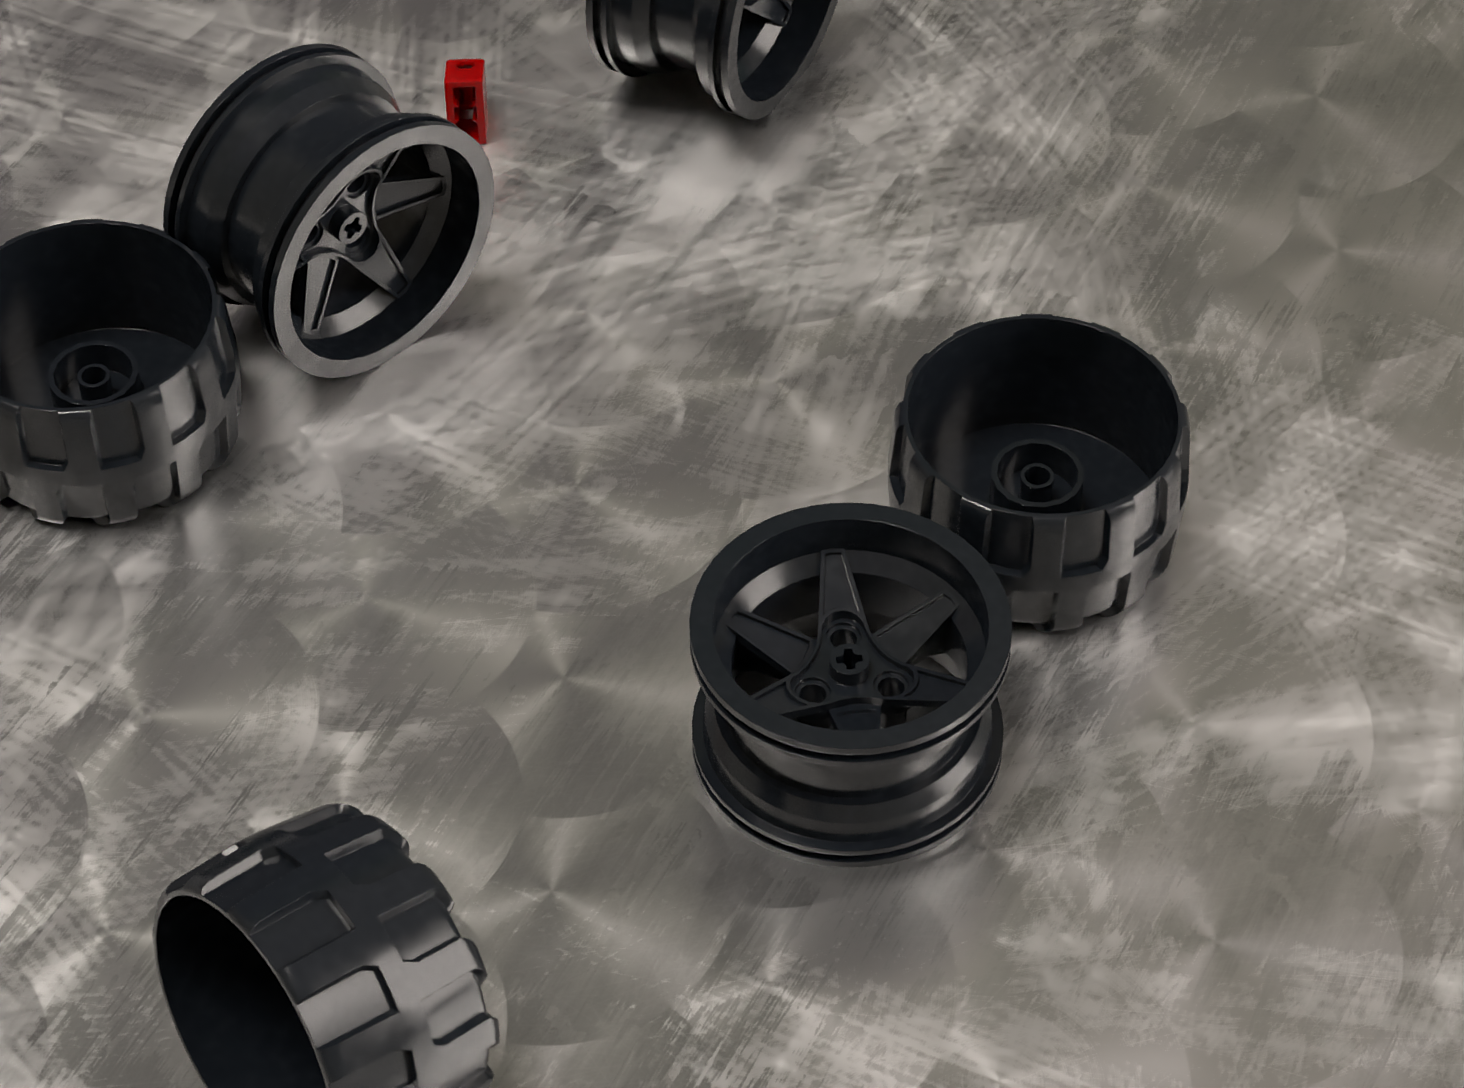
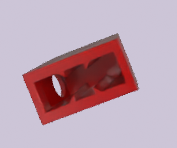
(467, 90)

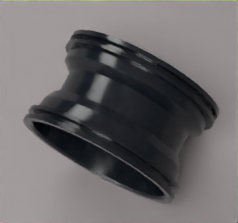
(740, 48)
(331, 208)
(879, 599)

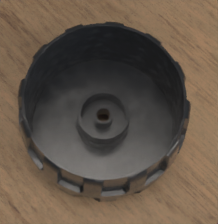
(111, 371)
(1049, 458)
(322, 963)

